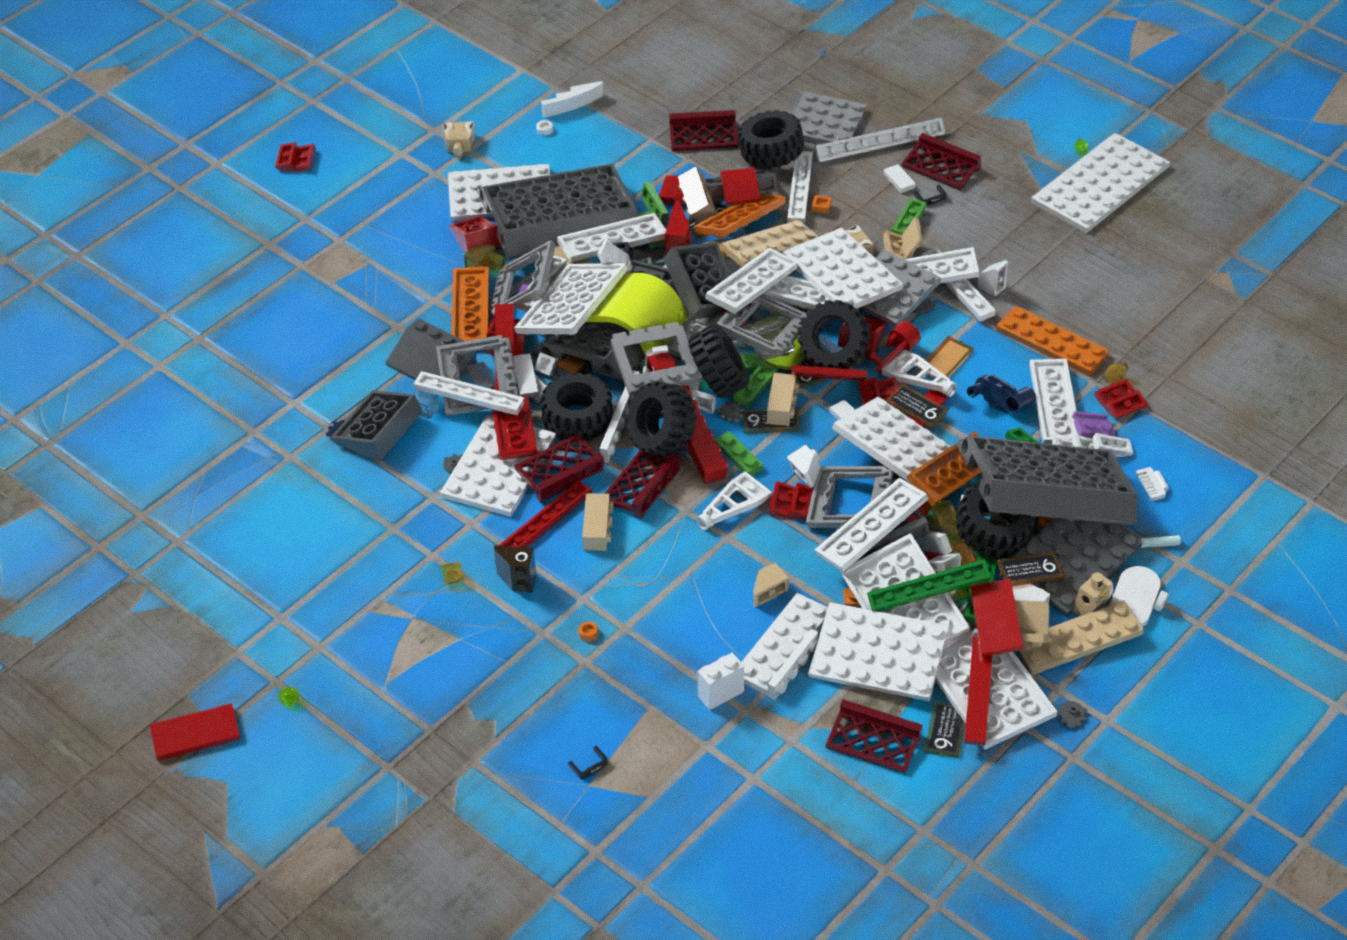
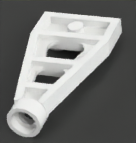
(906, 361)
(744, 484)

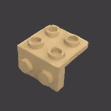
(904, 244)
(1033, 621)

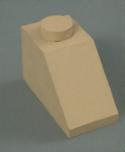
(769, 584)

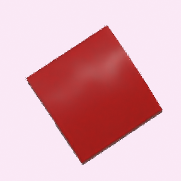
(295, 158)
(740, 186)
(670, 191)
(872, 388)
(1120, 399)
(790, 500)

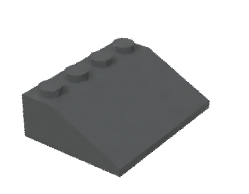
(695, 272)
(418, 351)
(378, 423)

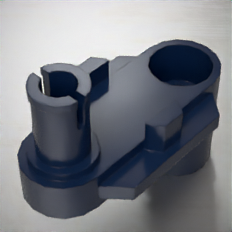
(1002, 394)

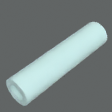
(1160, 541)

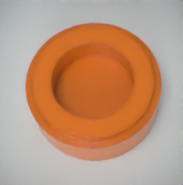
(588, 631)

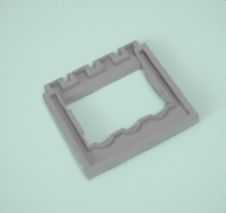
(544, 256)
(731, 325)
(503, 361)
(677, 375)
(824, 488)

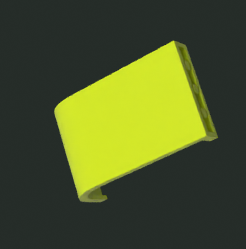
(641, 303)

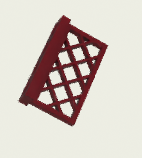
(703, 121)
(948, 153)
(568, 475)
(653, 487)
(884, 722)

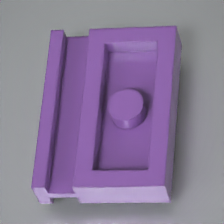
(1090, 423)

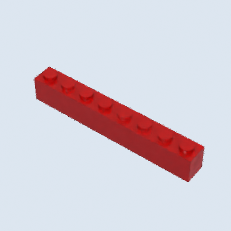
(701, 447)

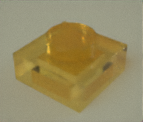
(1116, 372)
(452, 573)

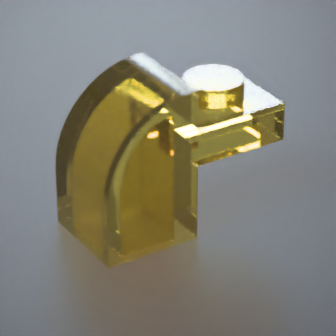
(484, 256)

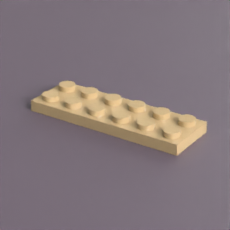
(778, 238)
(1082, 637)

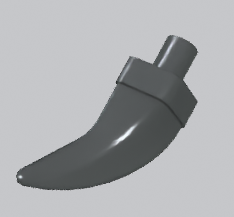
(639, 253)

